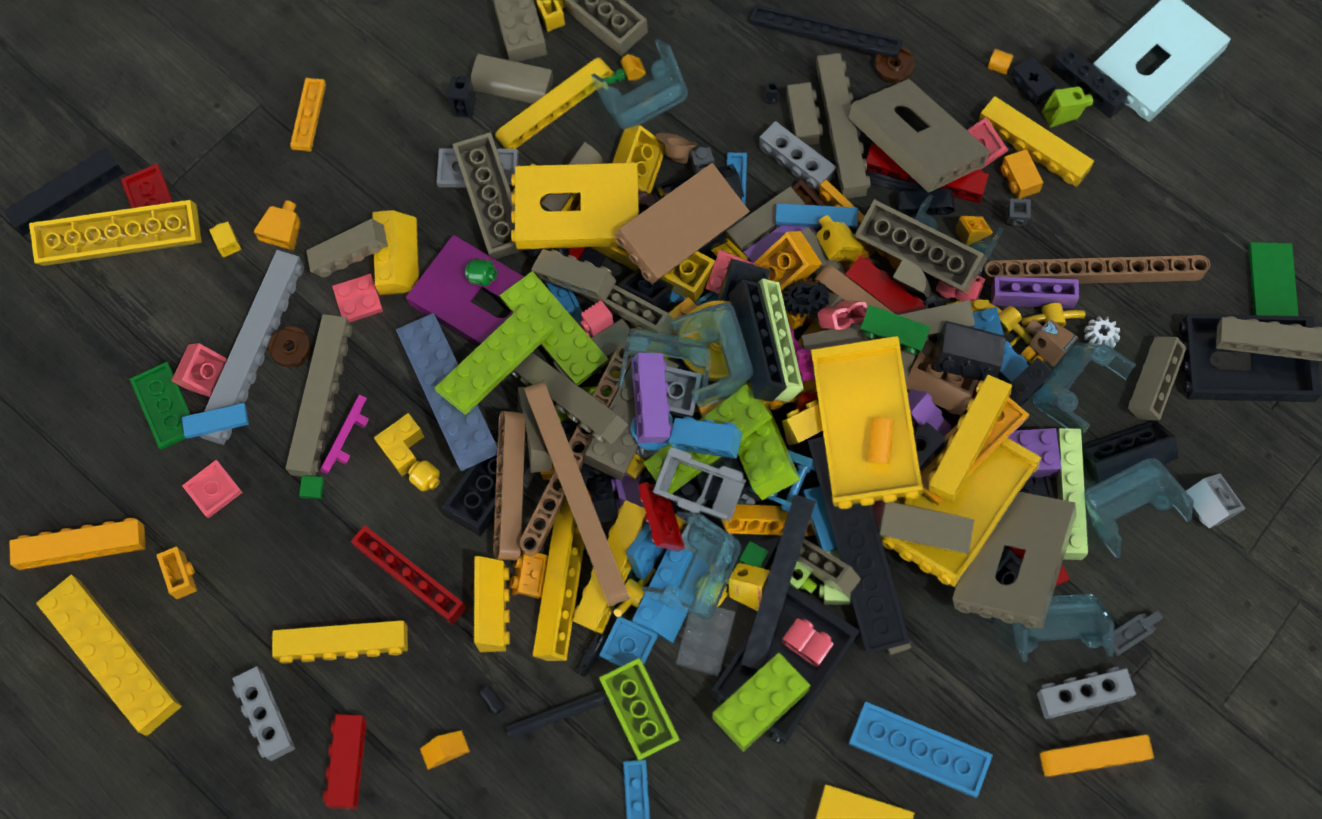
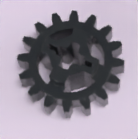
(806, 297)

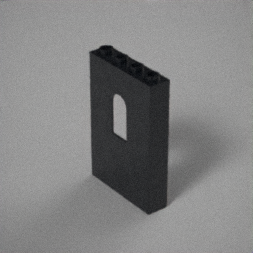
(1272, 376)
(802, 607)

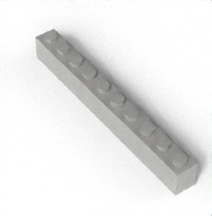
(255, 337)

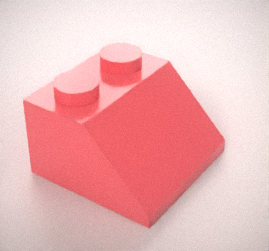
(199, 369)

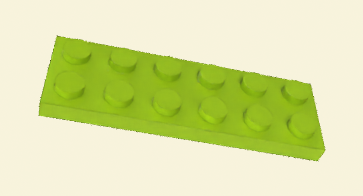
(568, 343)
(494, 359)
(738, 409)

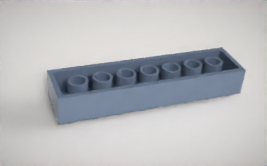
(432, 362)

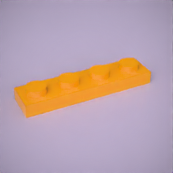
(308, 114)

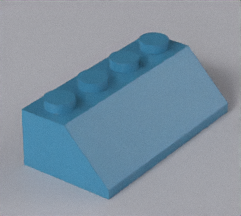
(652, 613)

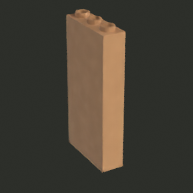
(681, 223)

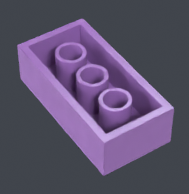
(1044, 444)

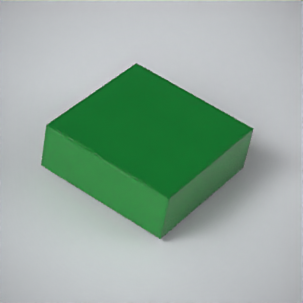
(311, 487)
(754, 555)

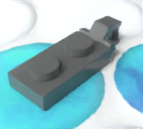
(1134, 632)

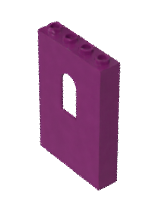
(449, 293)

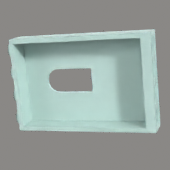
(1179, 32)

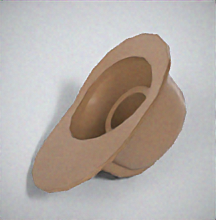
(676, 147)

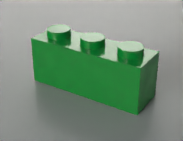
(884, 324)

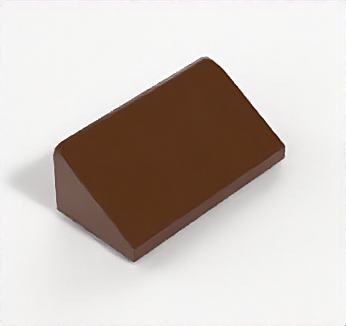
(807, 194)

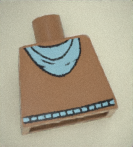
(1050, 340)

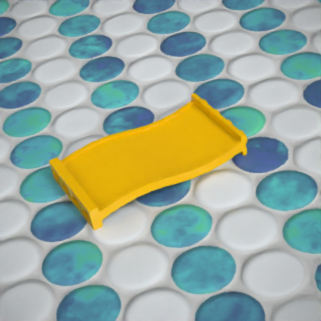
(852, 388)
(983, 498)

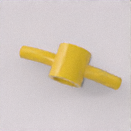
(1054, 312)
(1010, 321)
(635, 593)

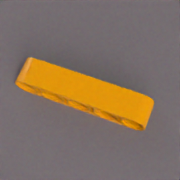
(759, 520)
(1096, 755)

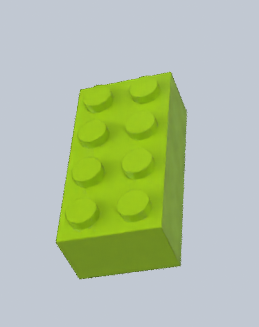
(767, 460)
(761, 702)
(639, 709)

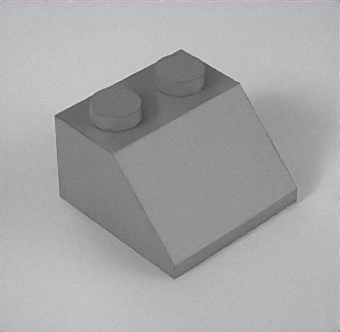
(679, 391)
(1214, 500)

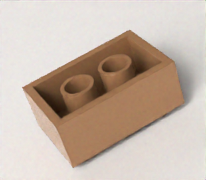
(945, 388)

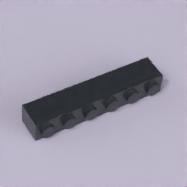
(64, 191)
(754, 322)

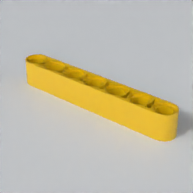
(551, 105)

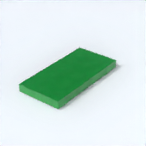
(1273, 279)
(162, 404)

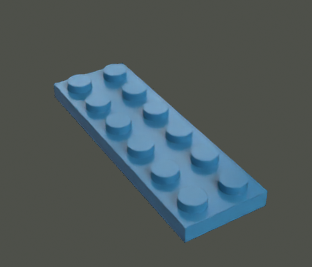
(921, 749)

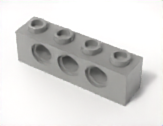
(794, 147)
(1118, 679)
(281, 742)

